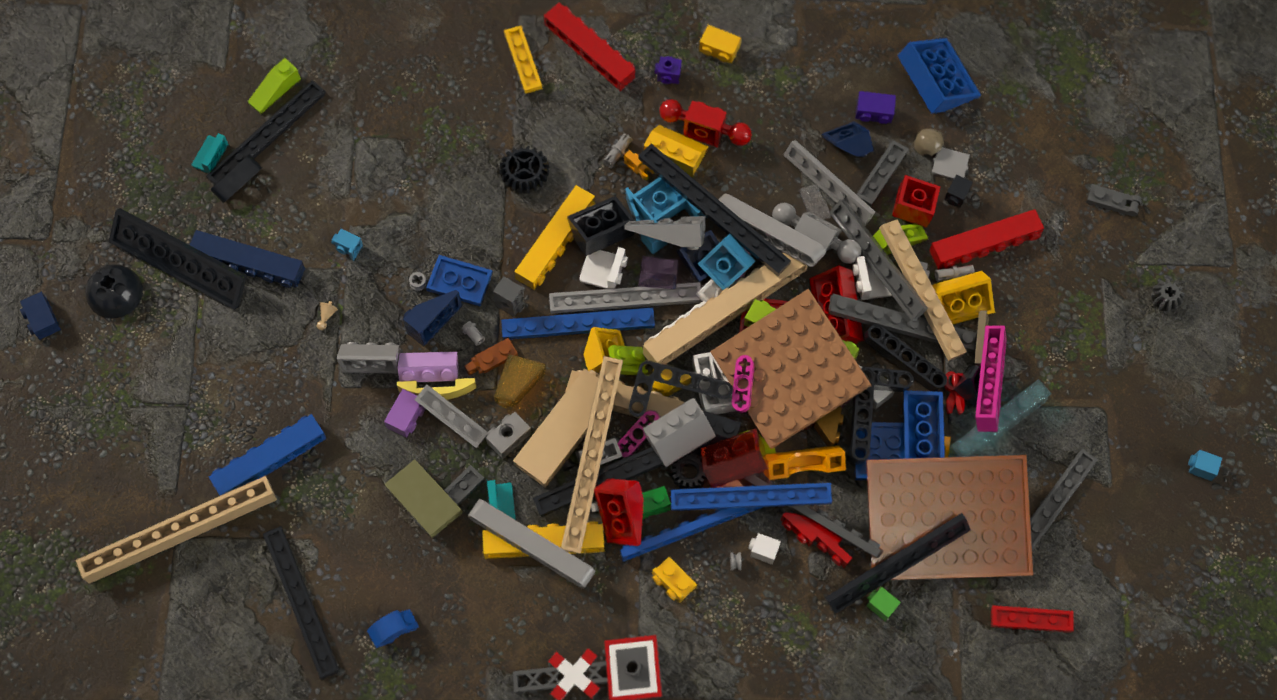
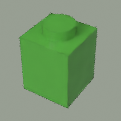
(882, 603)

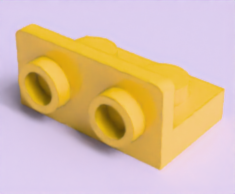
(673, 579)

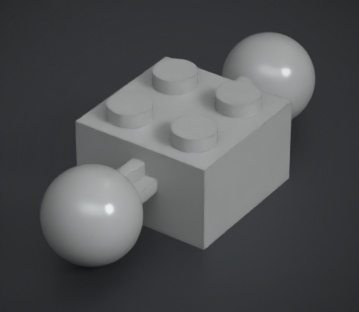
(818, 230)

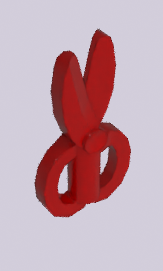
(954, 397)

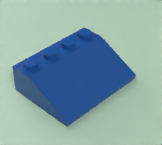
(938, 74)

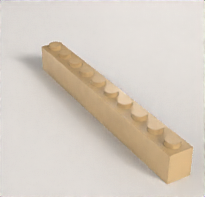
(718, 312)
(176, 530)

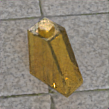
(517, 380)

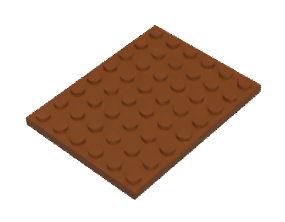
(923, 493)

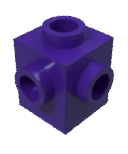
(668, 70)

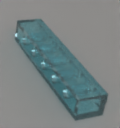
(1009, 416)

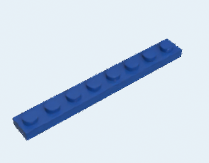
(577, 323)
(751, 496)
(684, 530)

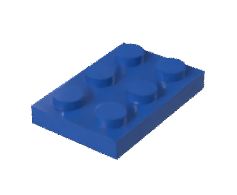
(466, 278)

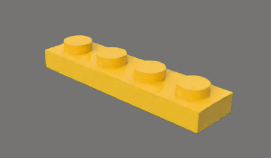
(523, 59)

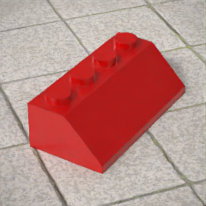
(838, 282)

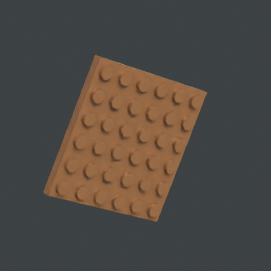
(798, 368)

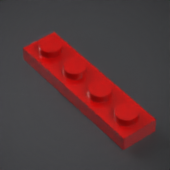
(1032, 619)

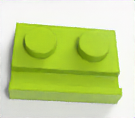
(631, 357)

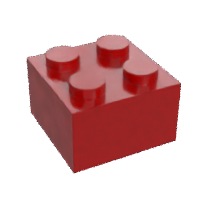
(916, 201)

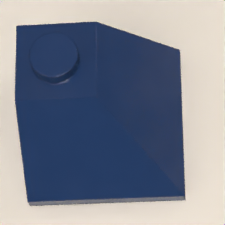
(851, 138)

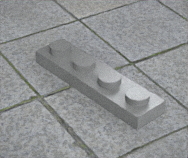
(451, 416)

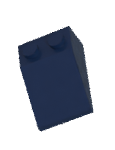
(430, 316)

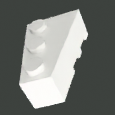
(707, 365)

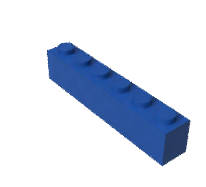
(269, 455)

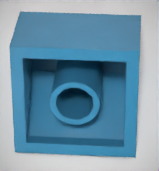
(726, 262)

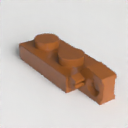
(491, 357)

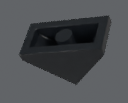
(969, 384)

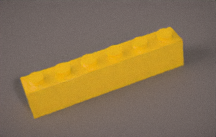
(552, 240)
(497, 548)

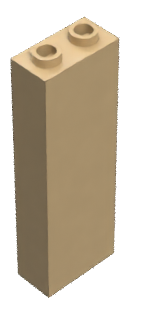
(560, 431)

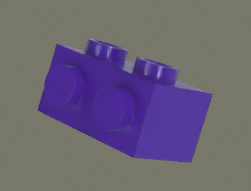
(875, 107)

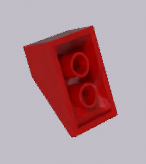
(621, 510)

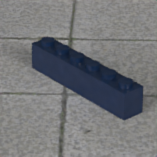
(250, 259)

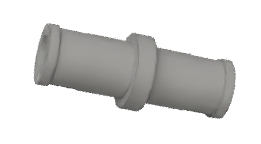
(617, 150)
(953, 272)

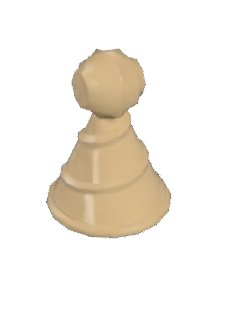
(327, 311)

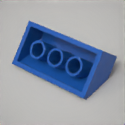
(923, 424)

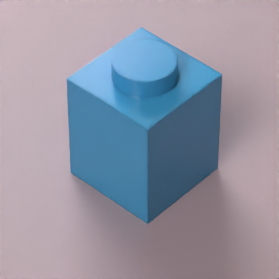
(1204, 465)

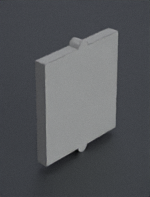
(950, 163)

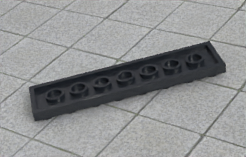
(177, 258)

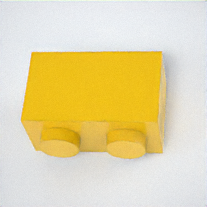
(719, 44)

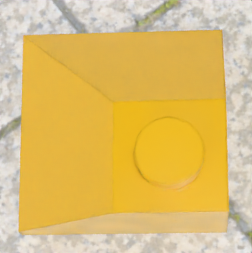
(597, 346)

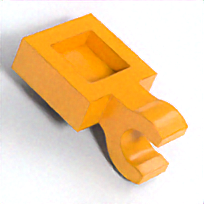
(636, 165)

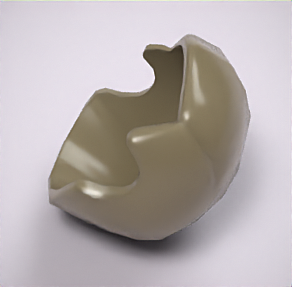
(928, 142)

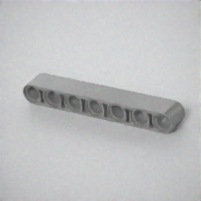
(778, 234)
(531, 543)

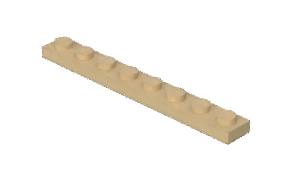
(917, 278)

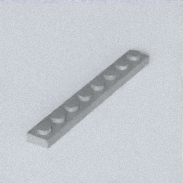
(623, 298)

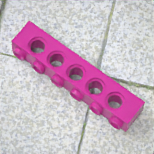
(991, 379)

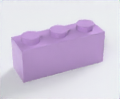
(428, 366)

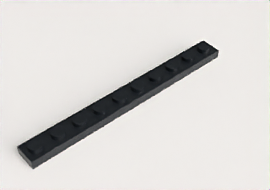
(714, 209)

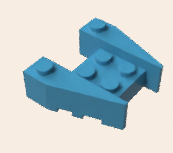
(655, 203)

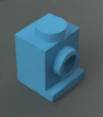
(347, 243)

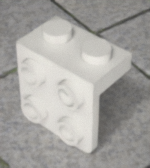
(604, 268)
(867, 281)

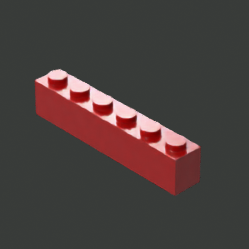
(589, 46)
(986, 239)

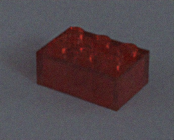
(734, 458)

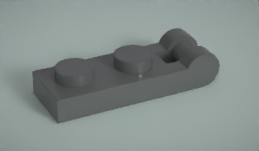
(1113, 200)

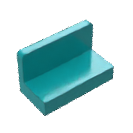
(210, 153)
(501, 497)

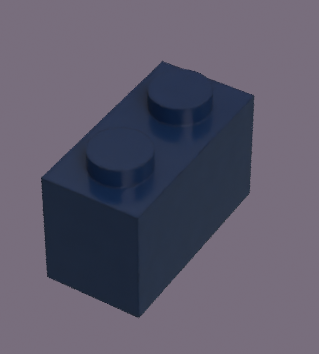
(40, 315)

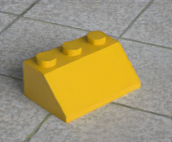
(678, 148)
(966, 296)

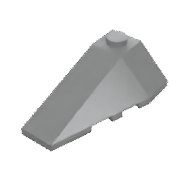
(685, 232)

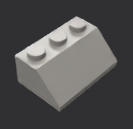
(368, 358)
(679, 432)

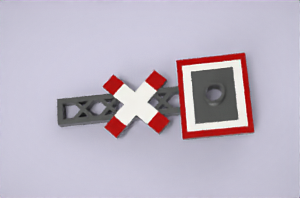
(622, 685)

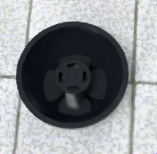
(119, 297)

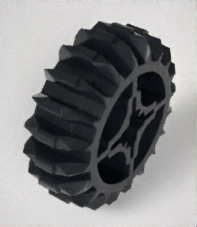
(525, 160)

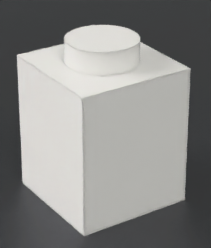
(764, 548)

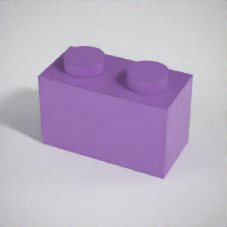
(404, 414)

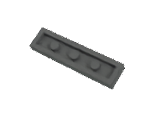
(882, 172)
(462, 486)

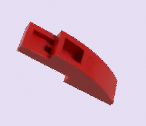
(810, 531)

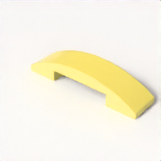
(461, 387)

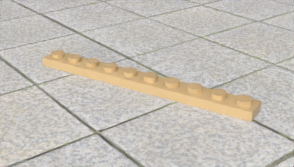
(591, 455)

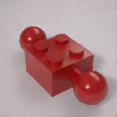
(705, 123)

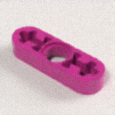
(737, 397)
(644, 419)

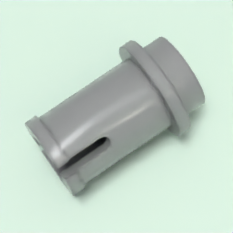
(470, 329)

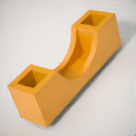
(820, 459)

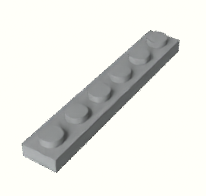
(827, 181)

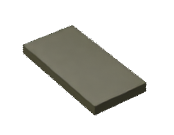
(423, 498)

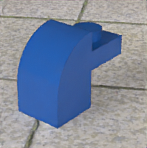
(391, 626)

